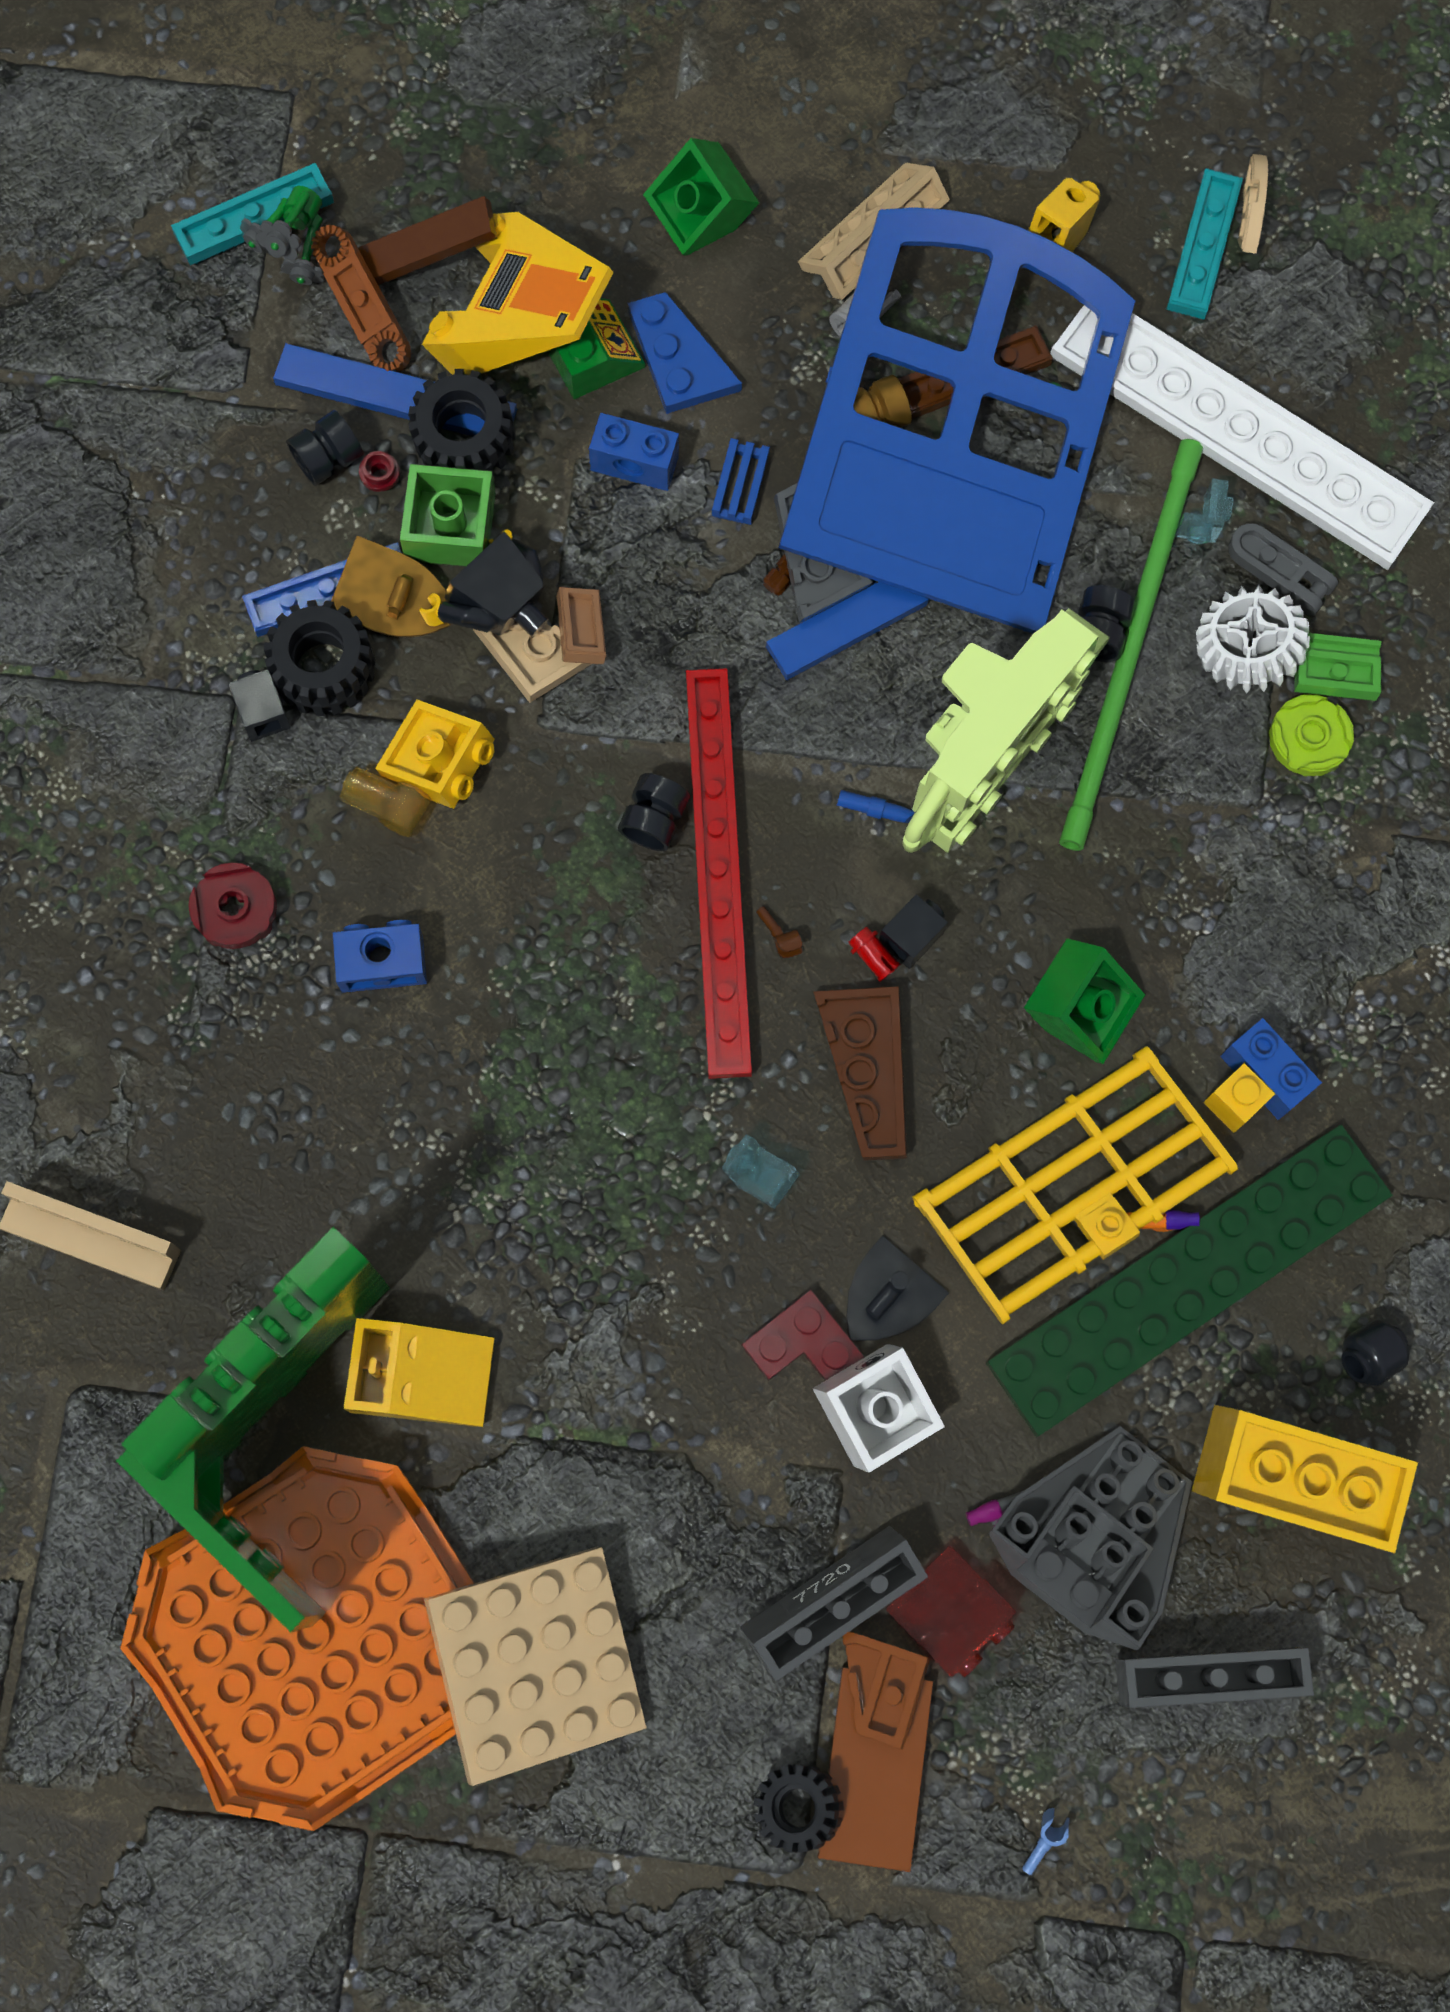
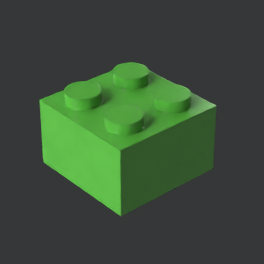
(447, 514)

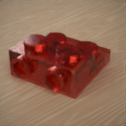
(953, 1614)

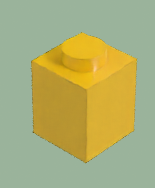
(1239, 1098)

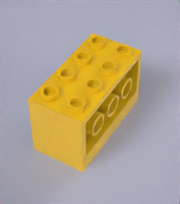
(1304, 1478)

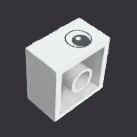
(878, 1407)

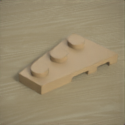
(529, 661)

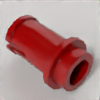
(873, 953)

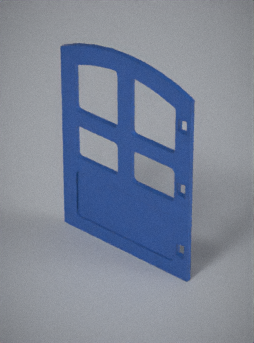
(930, 508)

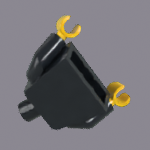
(494, 591)

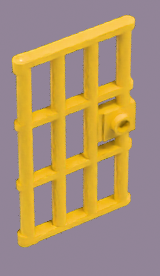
(1095, 1210)

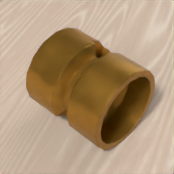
(884, 402)

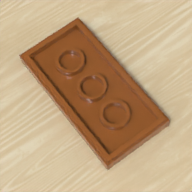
(876, 1788)

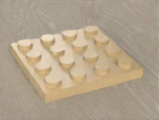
(534, 1665)

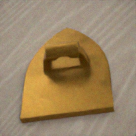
(387, 590)

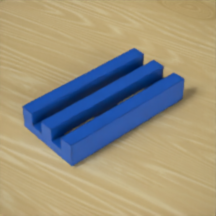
(747, 451)

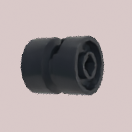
(325, 447)
(1111, 613)
(655, 808)

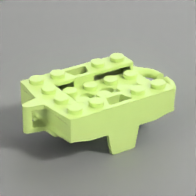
(1000, 721)

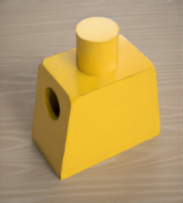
(1068, 208)

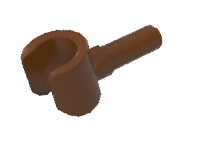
(787, 944)

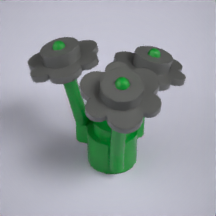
(277, 238)

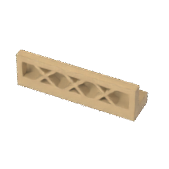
(849, 240)
(88, 1236)

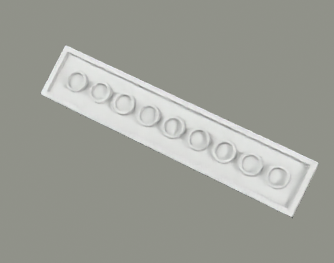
(1254, 437)

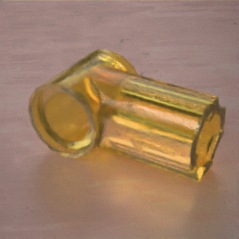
(395, 806)

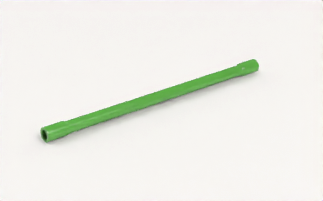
(1081, 812)

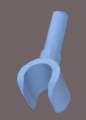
(1049, 1837)

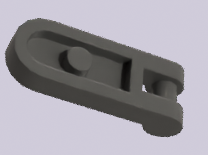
(1281, 566)

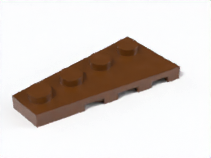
(868, 1057)

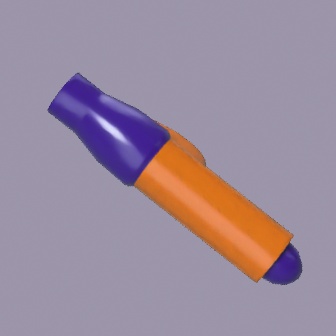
(1174, 1220)

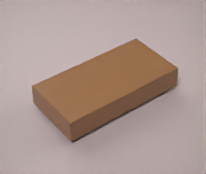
(581, 625)

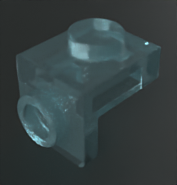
(1216, 510)
(759, 1171)

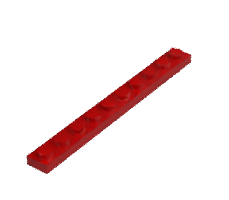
(718, 875)

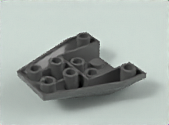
(1099, 1537)

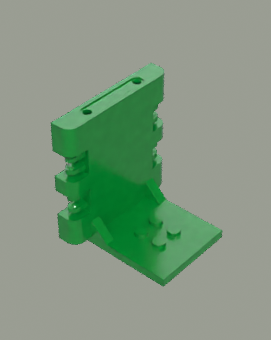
(196, 1427)

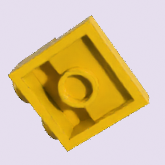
(437, 753)

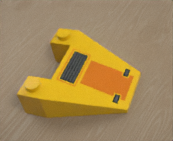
(527, 302)

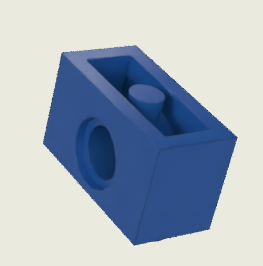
(634, 451)
(402, 967)
(1275, 1065)

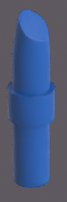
(874, 807)

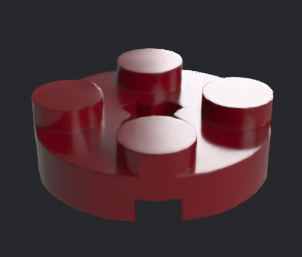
(213, 892)

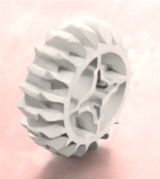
(1274, 652)

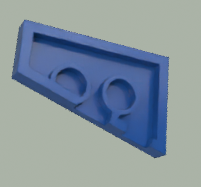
(678, 356)

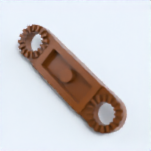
(361, 298)

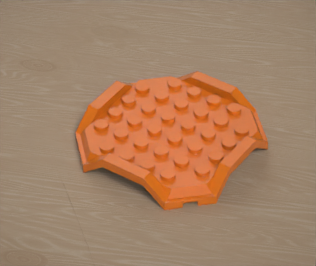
(319, 1713)

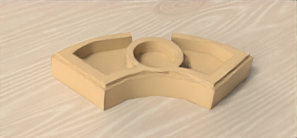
(1253, 203)

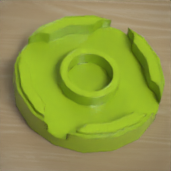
(1311, 735)

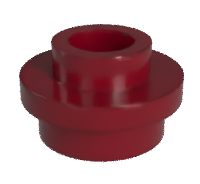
(379, 461)

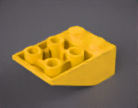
(418, 1373)

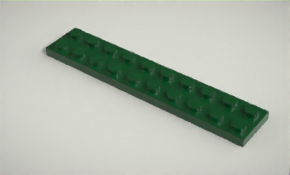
(1188, 1280)

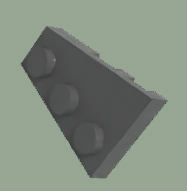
(812, 582)

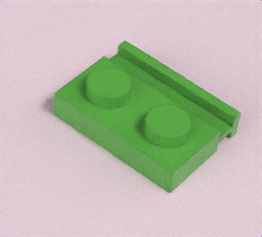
(1340, 667)

